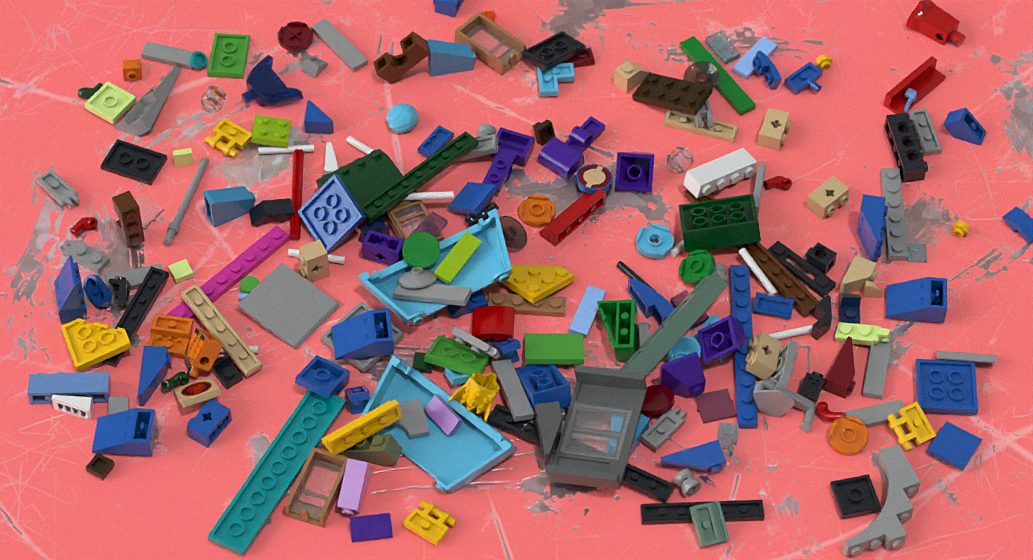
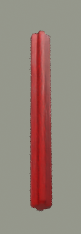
(297, 185)

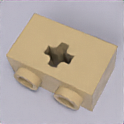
(773, 129)
(828, 197)
(313, 261)
(762, 355)

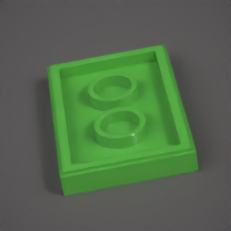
(229, 56)
(554, 348)
(456, 357)

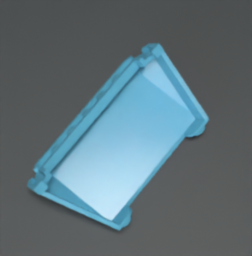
(484, 268)
(448, 459)

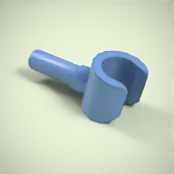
(911, 96)

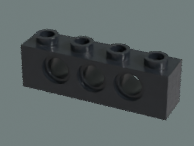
(905, 147)

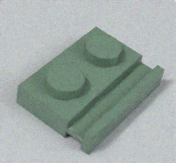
(709, 524)

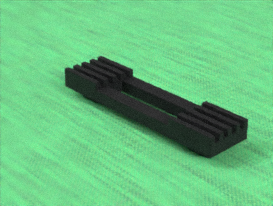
(821, 284)

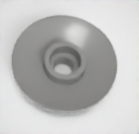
(417, 278)

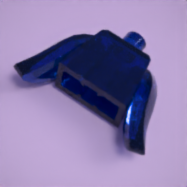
(267, 87)

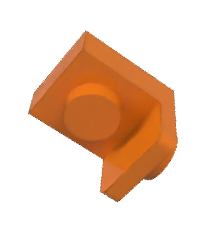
(132, 69)

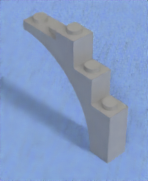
(887, 528)

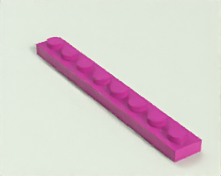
(237, 269)

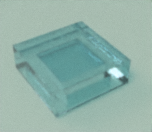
(916, 253)

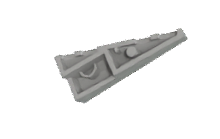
(148, 107)

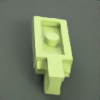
(862, 333)

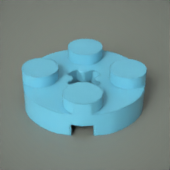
(654, 250)

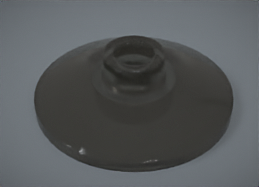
(702, 70)
(513, 232)

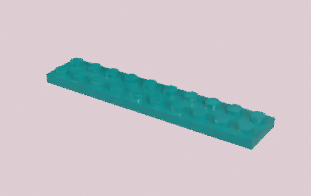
(275, 472)

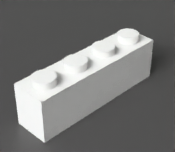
(720, 173)

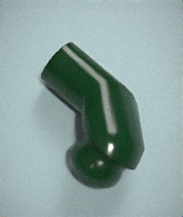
(87, 93)
(175, 381)

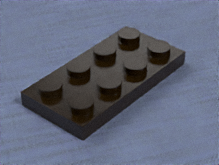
(672, 93)

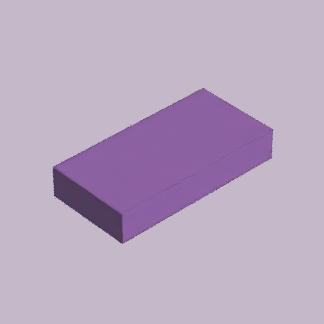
(443, 415)

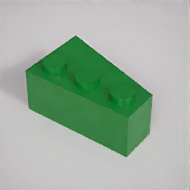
(620, 324)

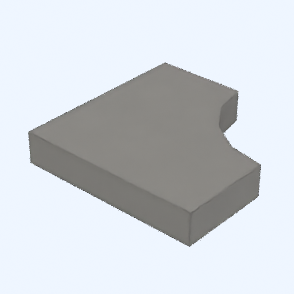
(413, 419)

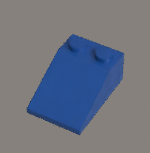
(544, 384)

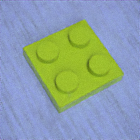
(271, 131)

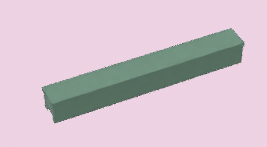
(676, 324)

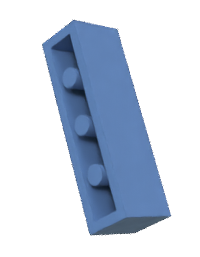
(92, 384)

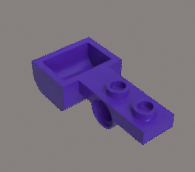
(512, 149)
(567, 157)

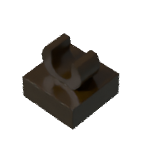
(543, 131)

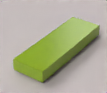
(457, 258)

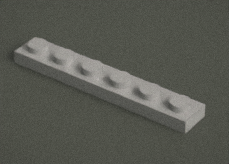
(895, 221)

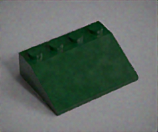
(366, 175)
(719, 223)

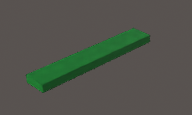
(726, 86)

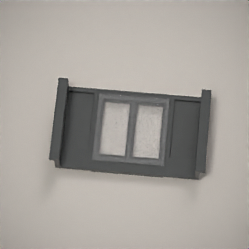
(599, 428)

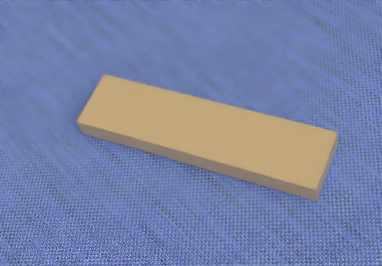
(686, 123)

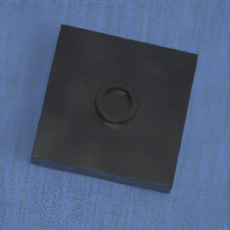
(855, 496)

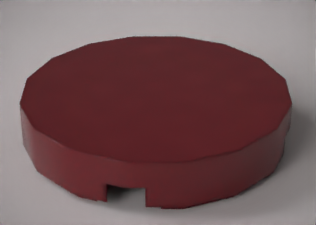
(295, 36)
(657, 400)

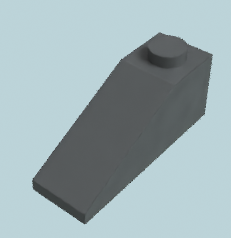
(549, 425)

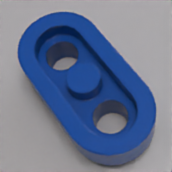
(97, 290)

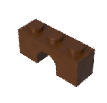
(393, 67)
(129, 221)

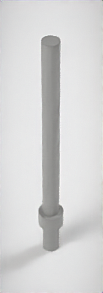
(174, 226)

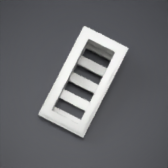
(330, 159)
(74, 405)

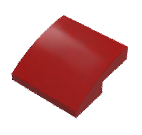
(493, 322)

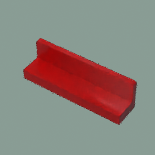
(922, 80)
(573, 217)

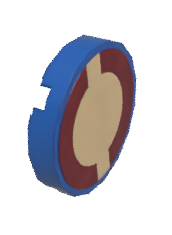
(593, 177)

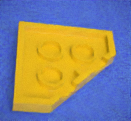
(537, 281)
(93, 342)

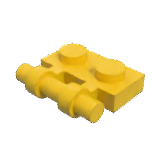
(231, 133)
(917, 424)
(428, 527)

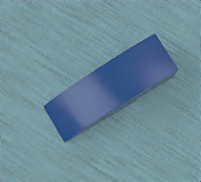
(649, 301)

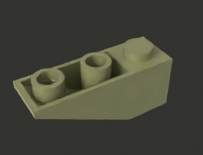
(376, 450)

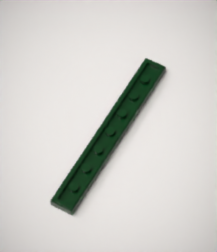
(418, 176)

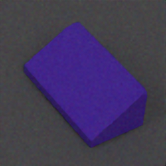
(371, 527)

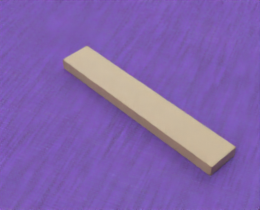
(219, 326)

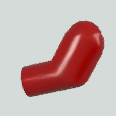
(779, 182)
(85, 223)
(826, 414)

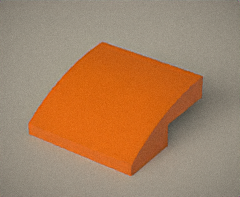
(171, 332)

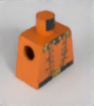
(202, 351)

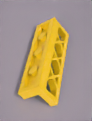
(362, 427)

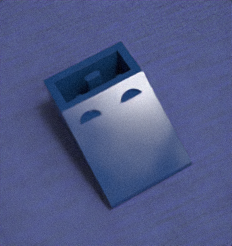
(871, 224)
(70, 292)
(918, 300)
(364, 335)
(126, 433)

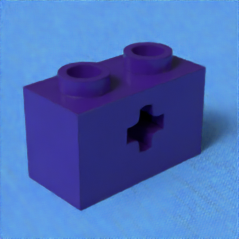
(382, 247)

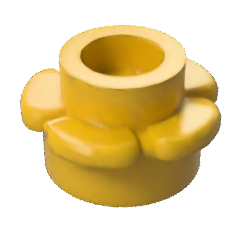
(824, 62)
(961, 228)

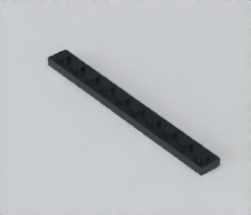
(633, 477)

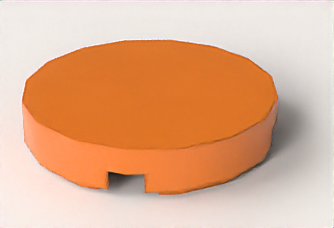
(537, 211)
(848, 435)

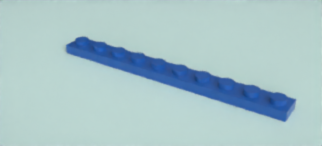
(744, 380)

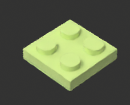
(110, 102)

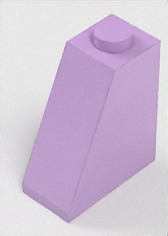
(354, 486)

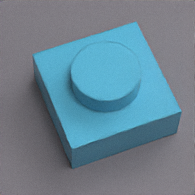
(455, 378)

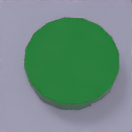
(421, 250)
(697, 266)

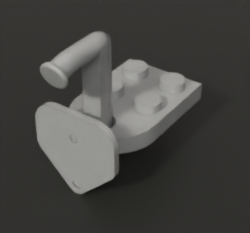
(775, 397)

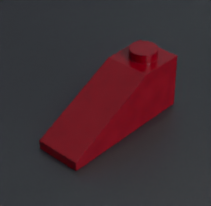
(841, 376)

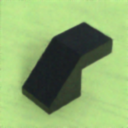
(277, 209)
(823, 314)

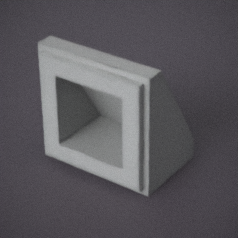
(313, 66)
(118, 404)

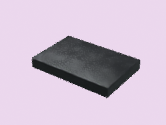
(553, 51)
(134, 162)

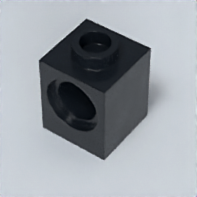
(821, 257)

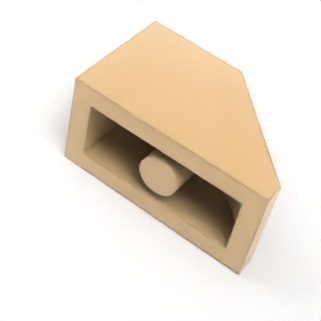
(629, 75)
(857, 274)

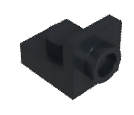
(123, 293)
(226, 371)
(812, 386)

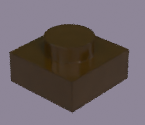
(100, 466)

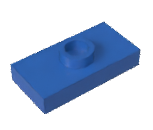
(435, 141)
(773, 305)

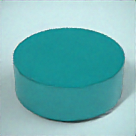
(198, 60)

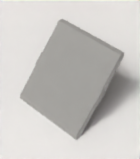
(288, 305)

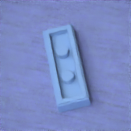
(744, 66)
(587, 311)

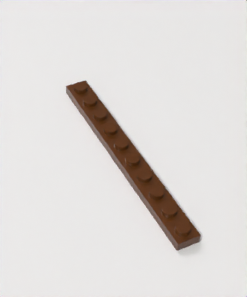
(773, 270)

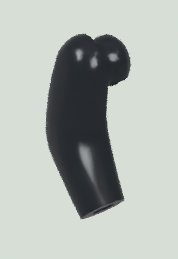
(471, 220)

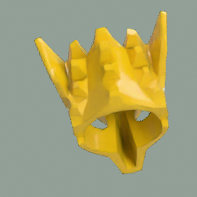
(476, 395)

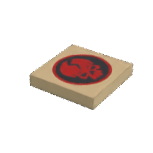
(197, 392)

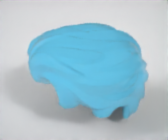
(402, 117)
(684, 347)

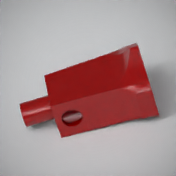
(935, 23)

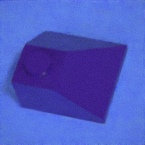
(634, 171)
(721, 338)
(684, 376)

